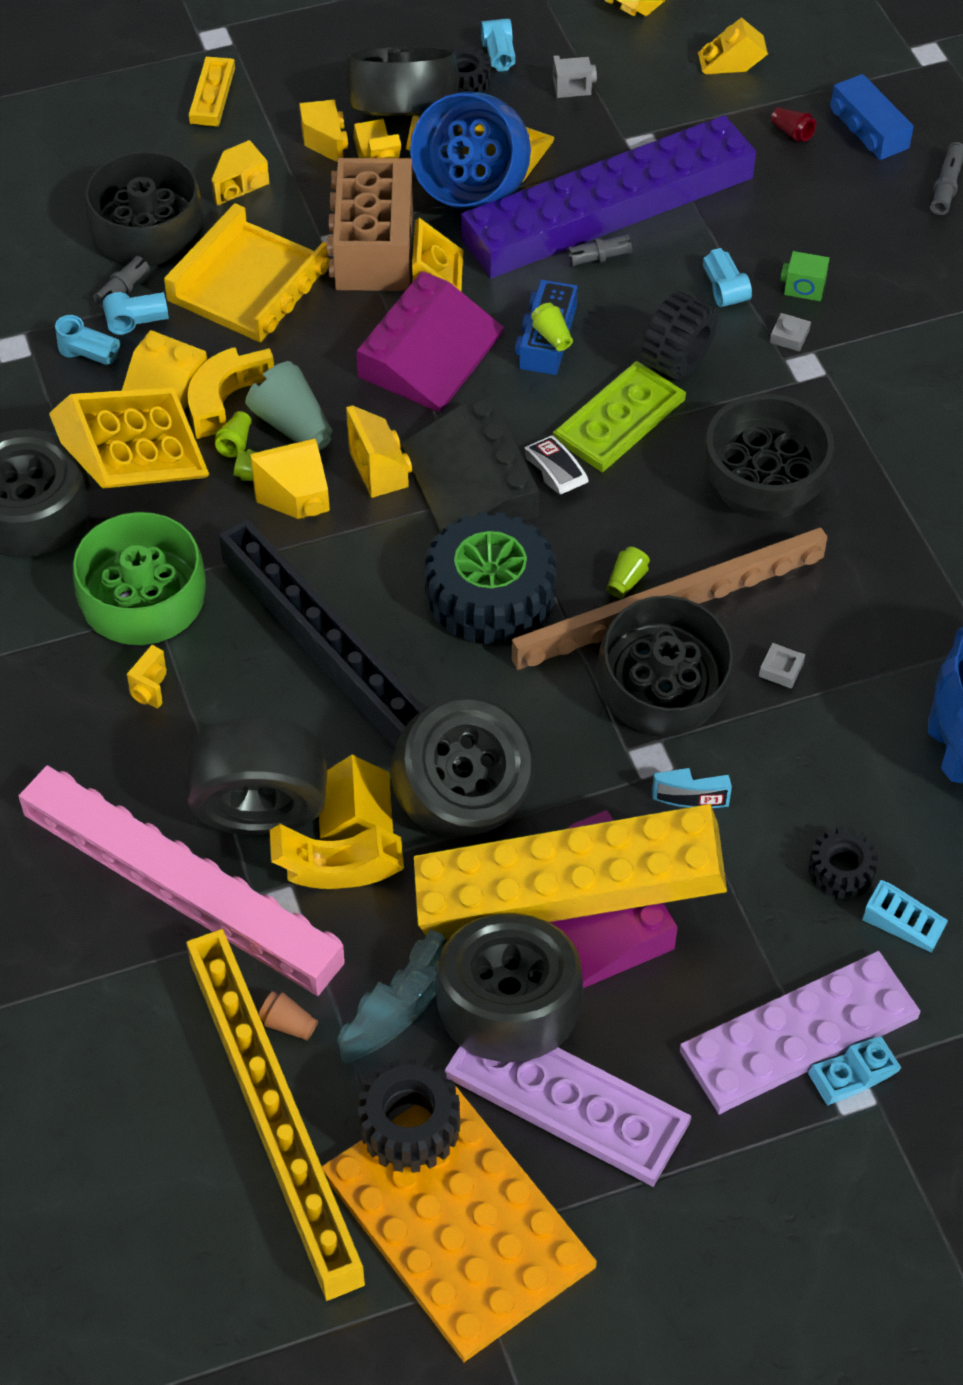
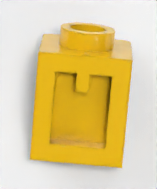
(146, 677)

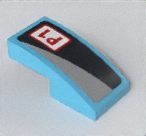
(681, 790)

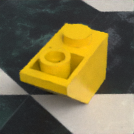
(733, 50)
(322, 128)
(239, 172)

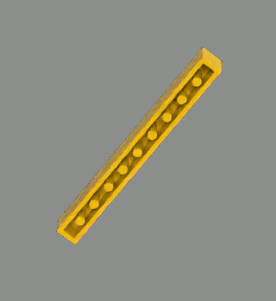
(276, 1116)

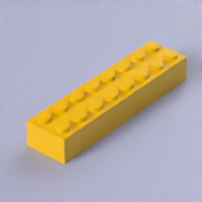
(573, 871)

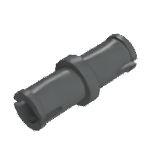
(599, 250)
(123, 280)

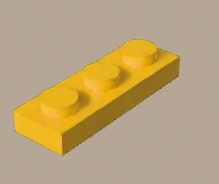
(212, 91)

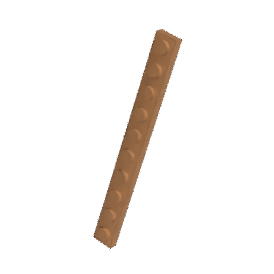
(698, 587)

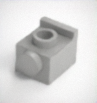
(573, 76)

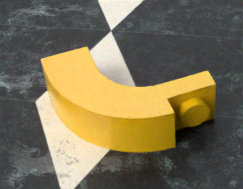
(373, 141)
(217, 380)
(340, 863)

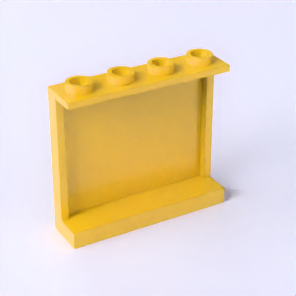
(244, 275)

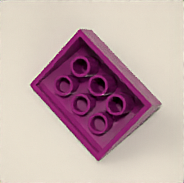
(427, 343)
(619, 938)

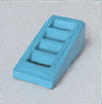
(899, 900)

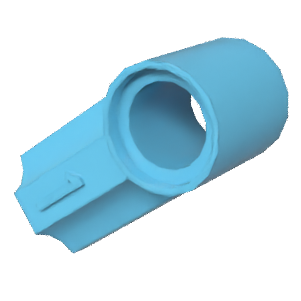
(498, 39)
(728, 284)
(125, 312)
(77, 340)

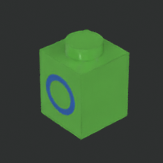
(805, 275)

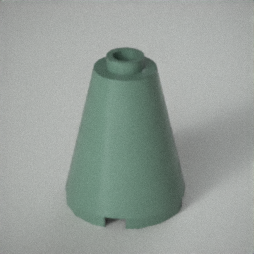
(289, 405)

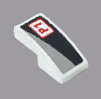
(557, 464)

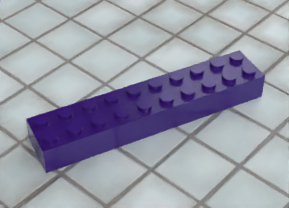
(607, 196)

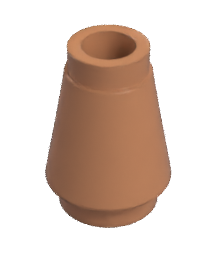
(286, 1016)

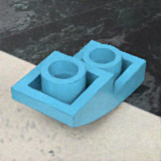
(855, 1071)

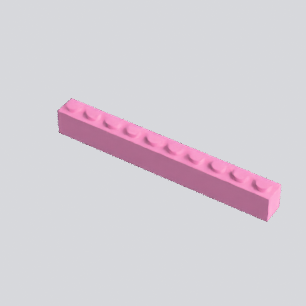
(183, 879)

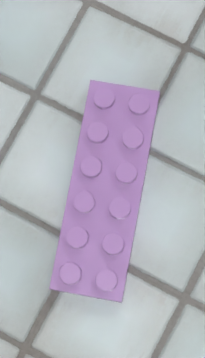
(798, 1031)
(580, 1107)

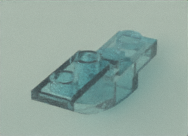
(393, 1008)

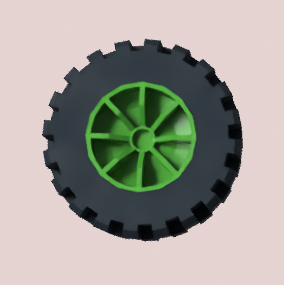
(490, 577)

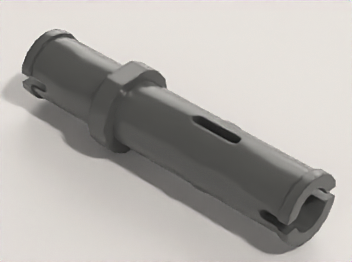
(946, 185)

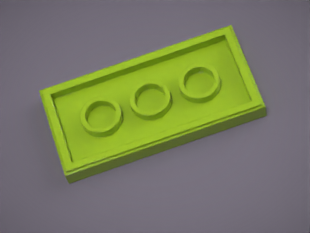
(619, 416)

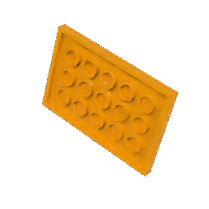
(465, 1234)

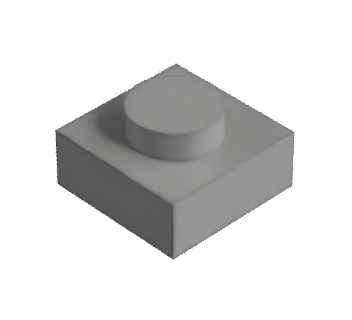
(790, 332)
(782, 665)

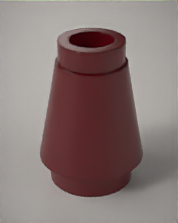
(794, 123)

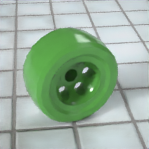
(137, 551)

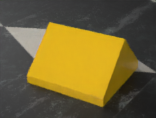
(436, 255)
(355, 800)

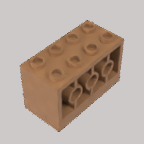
(371, 224)

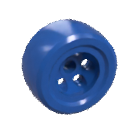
(438, 151)

